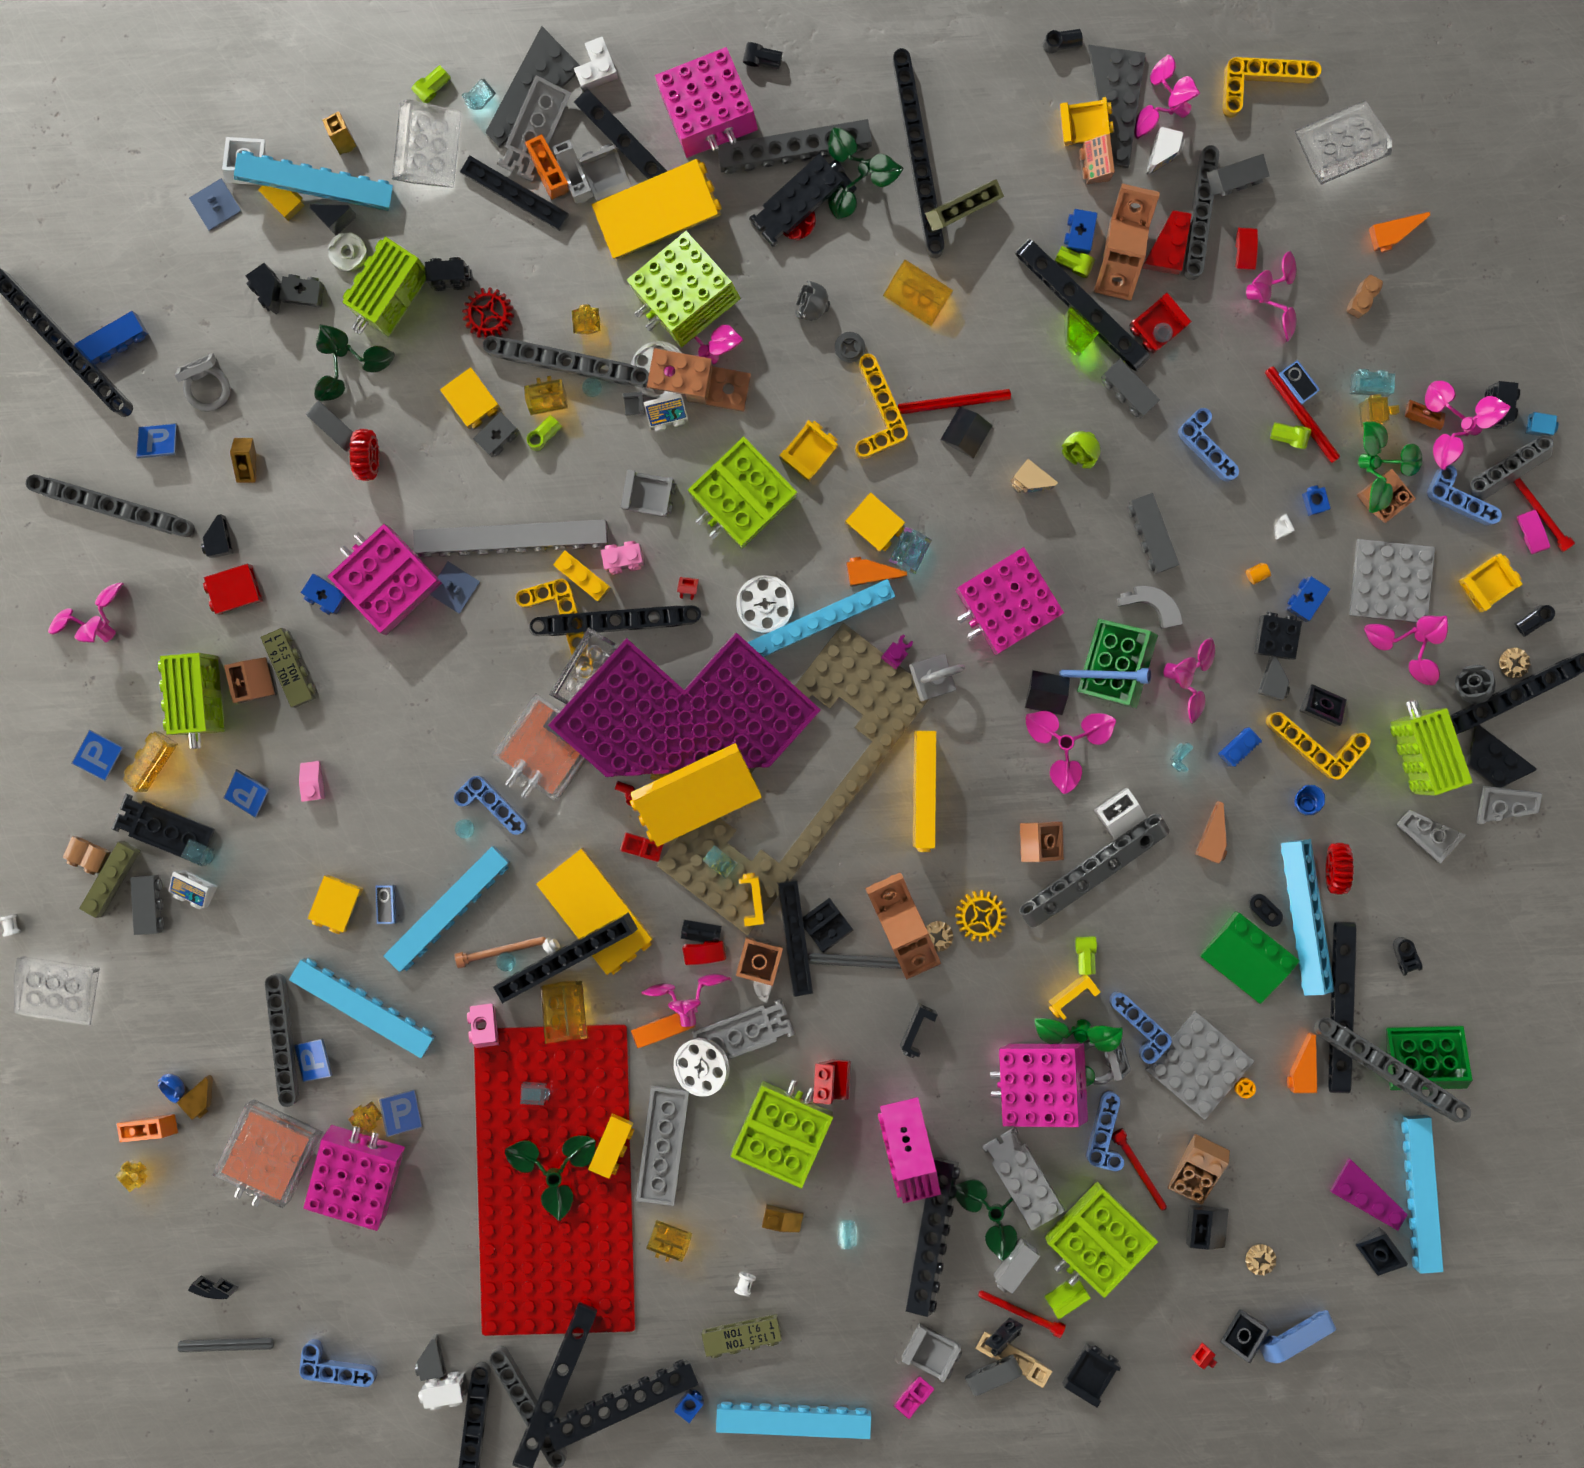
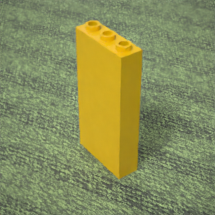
(657, 209)
(924, 790)
(695, 795)
(589, 902)

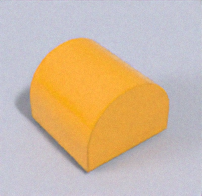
(1258, 573)

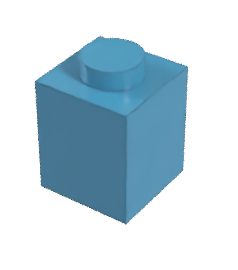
(1541, 424)

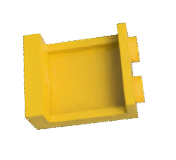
(1085, 121)
(470, 398)
(809, 450)
(875, 522)
(1490, 582)
(334, 904)
(758, 918)
(1070, 992)

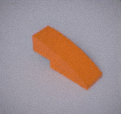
(658, 1030)

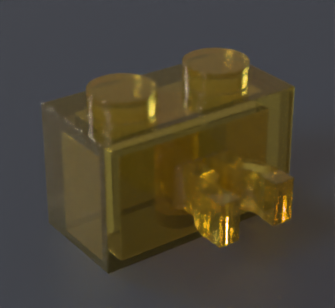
(545, 396)
(1376, 409)
(669, 1241)

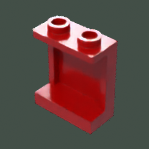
(1162, 311)
(232, 589)
(831, 1081)

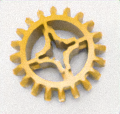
(971, 902)

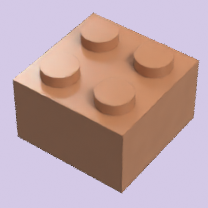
(759, 961)

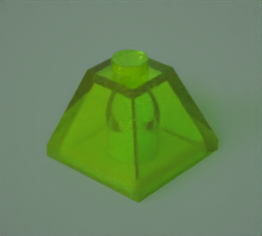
(1077, 332)

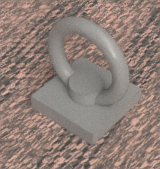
(197, 370)
(934, 676)
(1116, 1061)

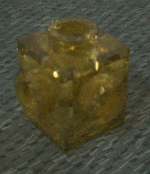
(586, 320)
(365, 1117)
(136, 1180)

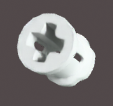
(10, 925)
(745, 1284)

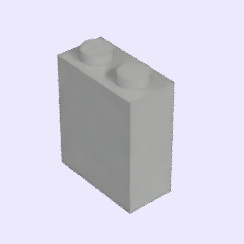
(1016, 1266)

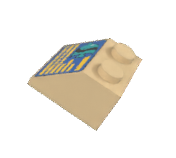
(1032, 479)

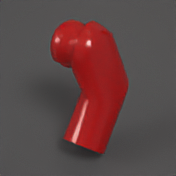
(626, 789)

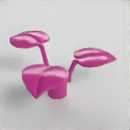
(1178, 101)
(1261, 290)
(723, 340)
(1489, 412)
(94, 626)
(1428, 629)
(1184, 673)
(1044, 724)
(688, 1007)

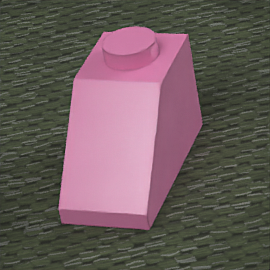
(311, 781)

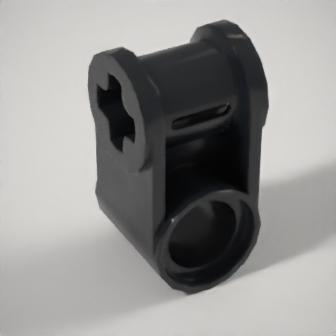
(1408, 959)

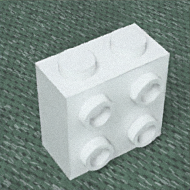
(444, 1391)

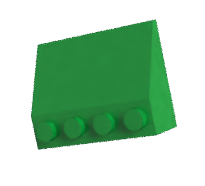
(1117, 649)
(1249, 957)
(1432, 1052)

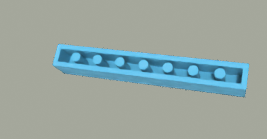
(312, 181)
(823, 618)
(443, 912)
(1307, 917)
(362, 1007)
(1423, 1194)
(793, 1420)

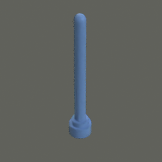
(1142, 676)

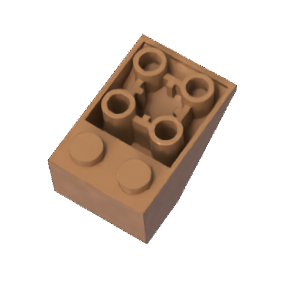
(1199, 1169)

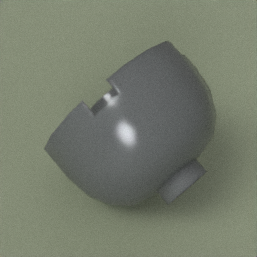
(812, 301)
(1475, 684)

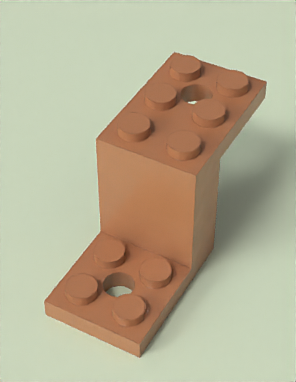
(1126, 242)
(698, 380)
(903, 925)

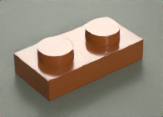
(1420, 413)

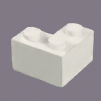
(599, 70)

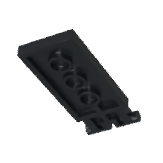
(797, 199)
(160, 826)

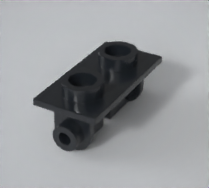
(700, 931)
(1005, 1333)

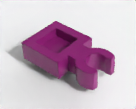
(896, 652)

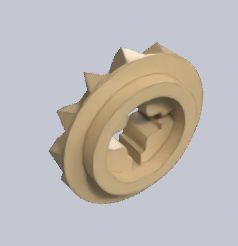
(1506, 664)
(947, 934)
(1257, 1252)

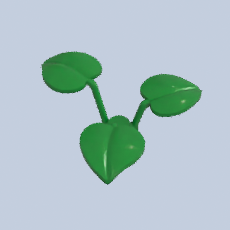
(1374, 439)
(1104, 1037)

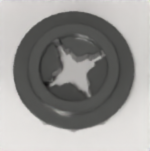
(848, 338)

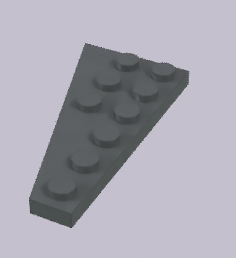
(545, 59)
(1119, 80)

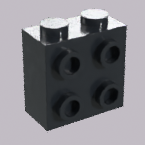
(448, 274)
(1509, 394)
(1278, 636)

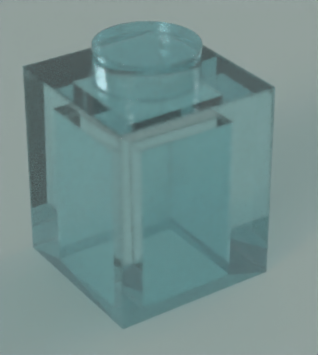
(534, 1093)

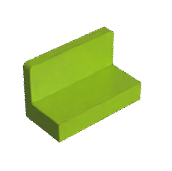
(1067, 1298)

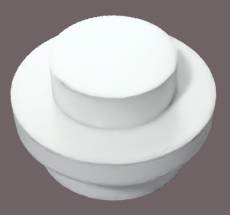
(551, 945)

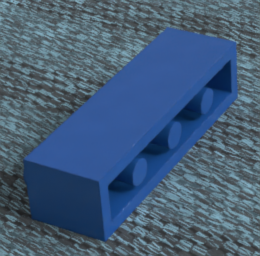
(113, 338)

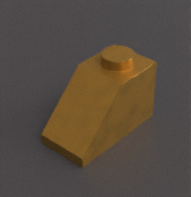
(339, 133)
(244, 460)
(198, 1099)
(782, 1219)

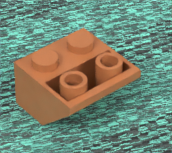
(1401, 497)
(249, 680)

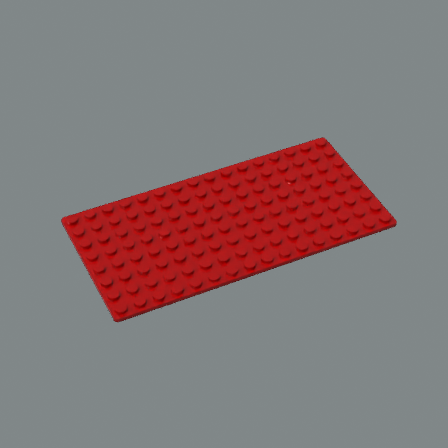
(529, 1260)

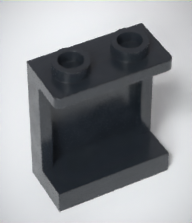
(920, 1012)
(1091, 1374)

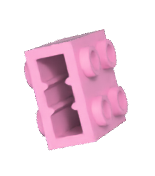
(624, 557)

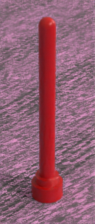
(1564, 541)
(1120, 1138)
(1056, 1328)

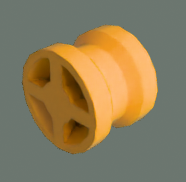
(1247, 1090)

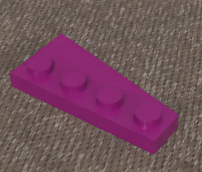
(1365, 1194)

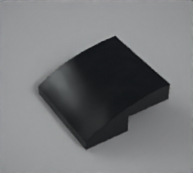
(826, 925)
(209, 1289)

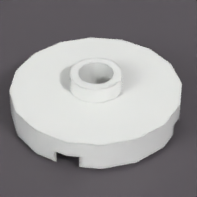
(338, 247)

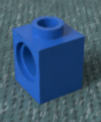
(1310, 506)
(686, 1412)

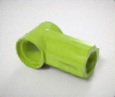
(427, 87)
(1080, 264)
(545, 431)
(1295, 436)
(1086, 949)

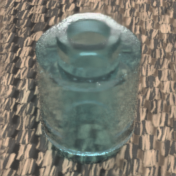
(847, 1234)

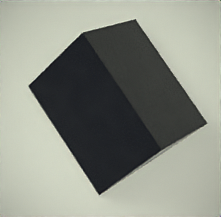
(334, 216)
(966, 431)
(1047, 692)
(1324, 706)
(1381, 1252)
(1245, 1335)

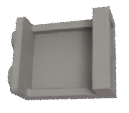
(605, 172)
(648, 494)
(932, 1352)

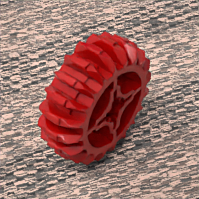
(491, 305)
(364, 454)
(1339, 868)

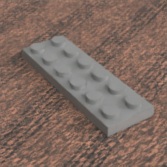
(662, 1145)

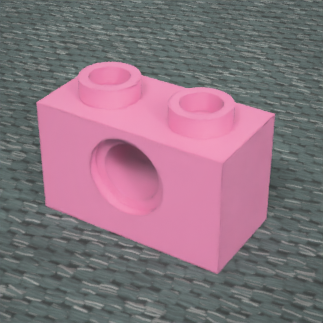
(487, 1036)

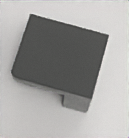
(634, 403)

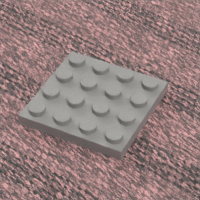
(1391, 580)
(1200, 1065)

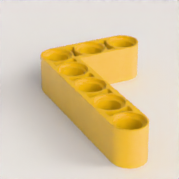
(1263, 74)
(883, 409)
(560, 599)
(1314, 749)

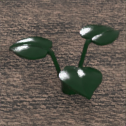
(880, 167)
(334, 341)
(556, 1198)
(1000, 1238)

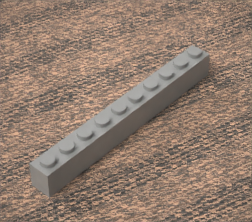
(510, 537)

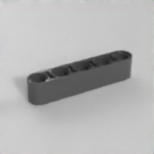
(1516, 460)

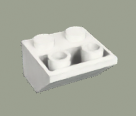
(1120, 813)

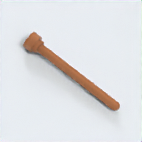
(464, 959)

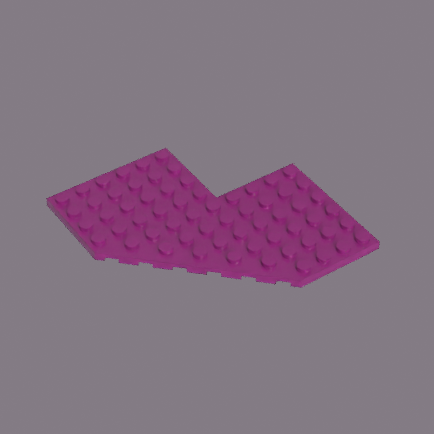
(643, 722)

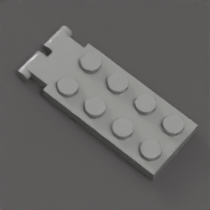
(537, 116)
(747, 1030)
(1024, 1179)

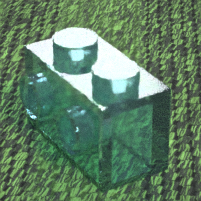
(1372, 383)
(910, 550)

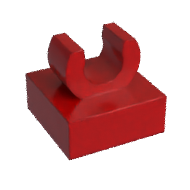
(688, 586)
(1204, 1356)

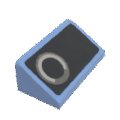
(1299, 382)
(385, 904)

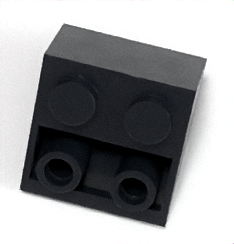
(267, 286)
(1207, 1227)

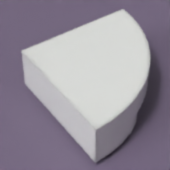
(1283, 527)
(762, 990)

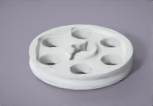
(647, 350)
(758, 596)
(707, 1062)

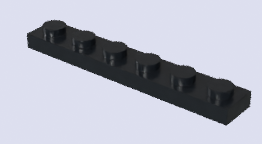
(514, 193)
(795, 938)

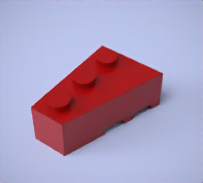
(1170, 247)

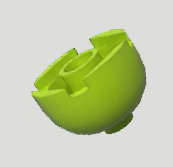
(1081, 448)

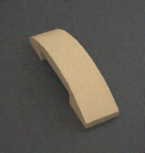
(1031, 1368)

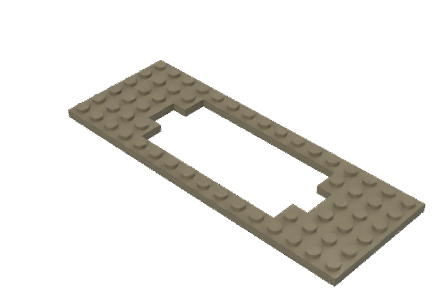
(889, 703)

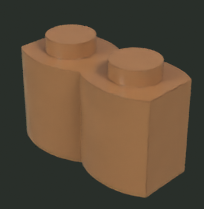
(1364, 296)
(86, 855)

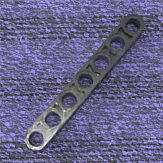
(1197, 221)
(277, 1048)
(520, 1399)

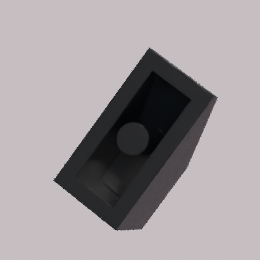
(217, 539)

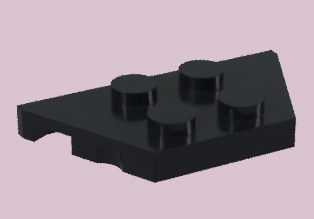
(1496, 760)

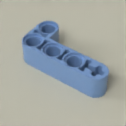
(1211, 448)
(1464, 499)
(495, 807)
(1138, 1023)
(1107, 1129)
(1297, 1338)
(338, 1367)

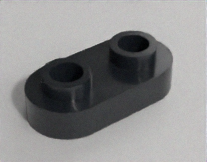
(1265, 910)

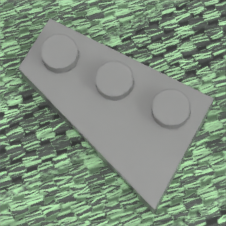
(1505, 803)
(1431, 836)

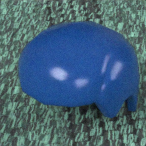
(1309, 800)
(172, 1087)

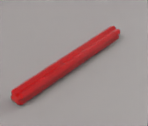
(954, 401)
(1302, 415)

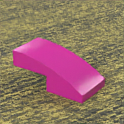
(1534, 532)
(913, 1397)

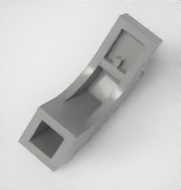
(573, 172)
(1163, 604)

